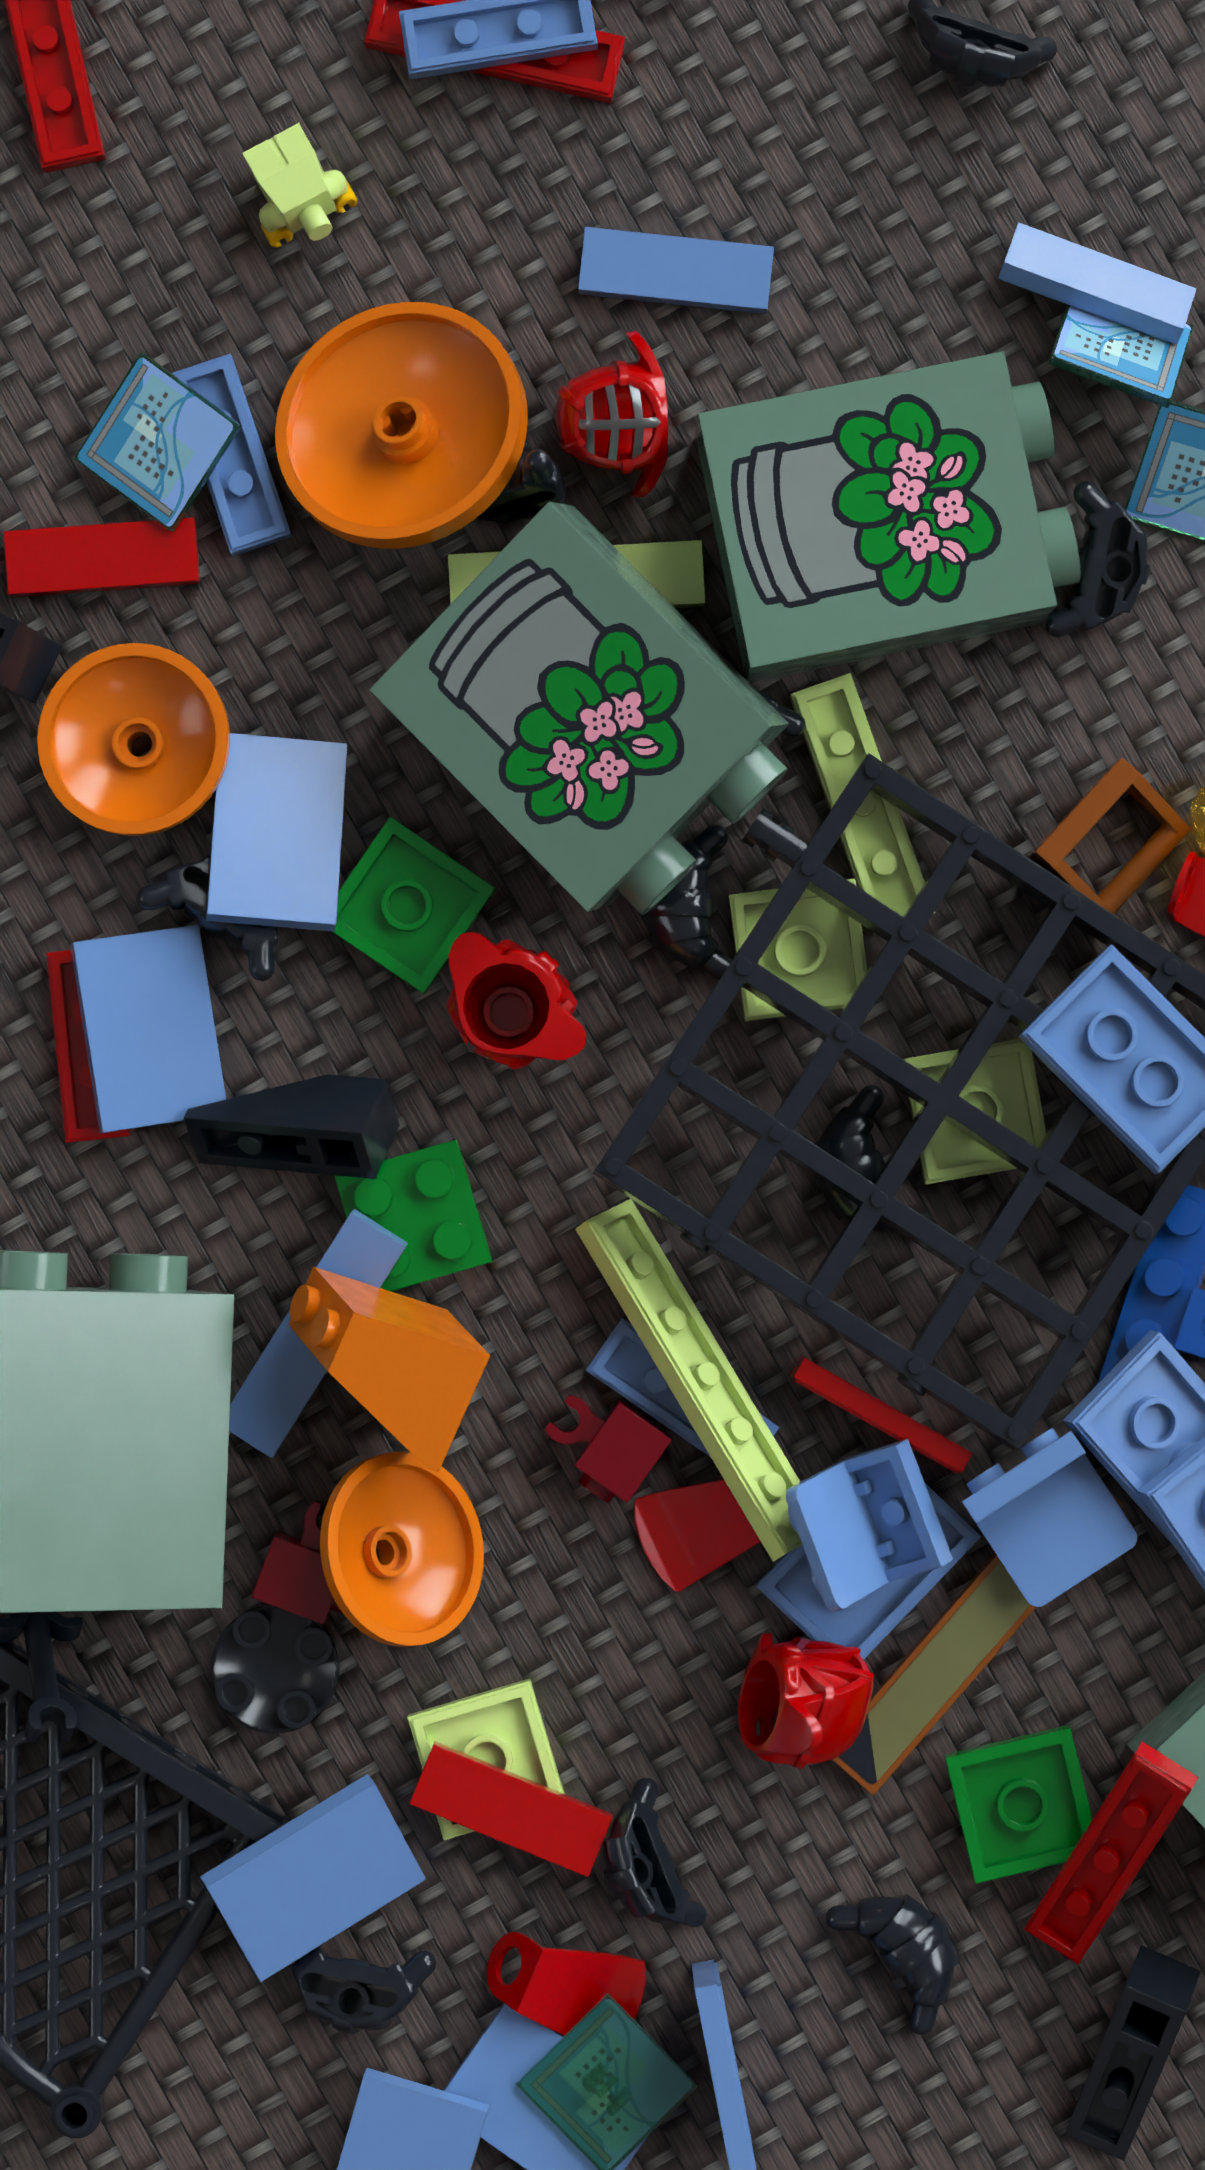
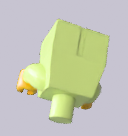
(296, 187)

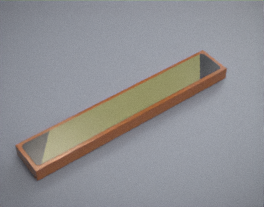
(936, 1673)

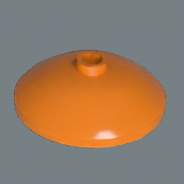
(98, 715)
(425, 1546)

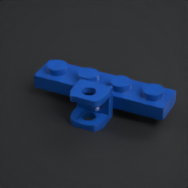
(1167, 1285)

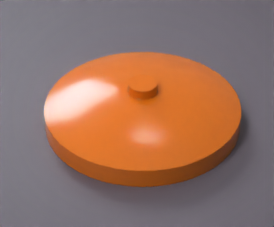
(401, 425)

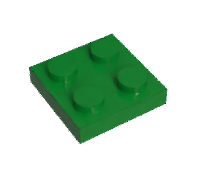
(408, 904)
(428, 1205)
(1019, 1802)

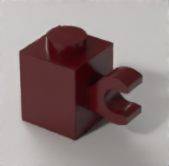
(617, 1451)
(294, 1573)

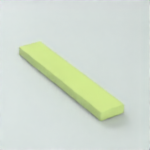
(695, 1371)

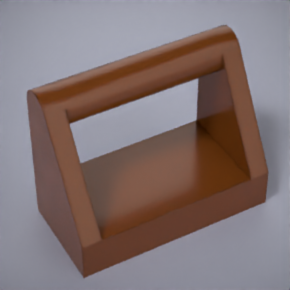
(1088, 812)

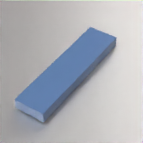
(287, 1369)

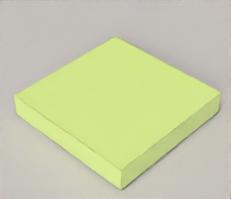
(813, 951)
(1001, 1088)
(492, 1726)

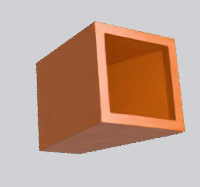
(393, 1356)

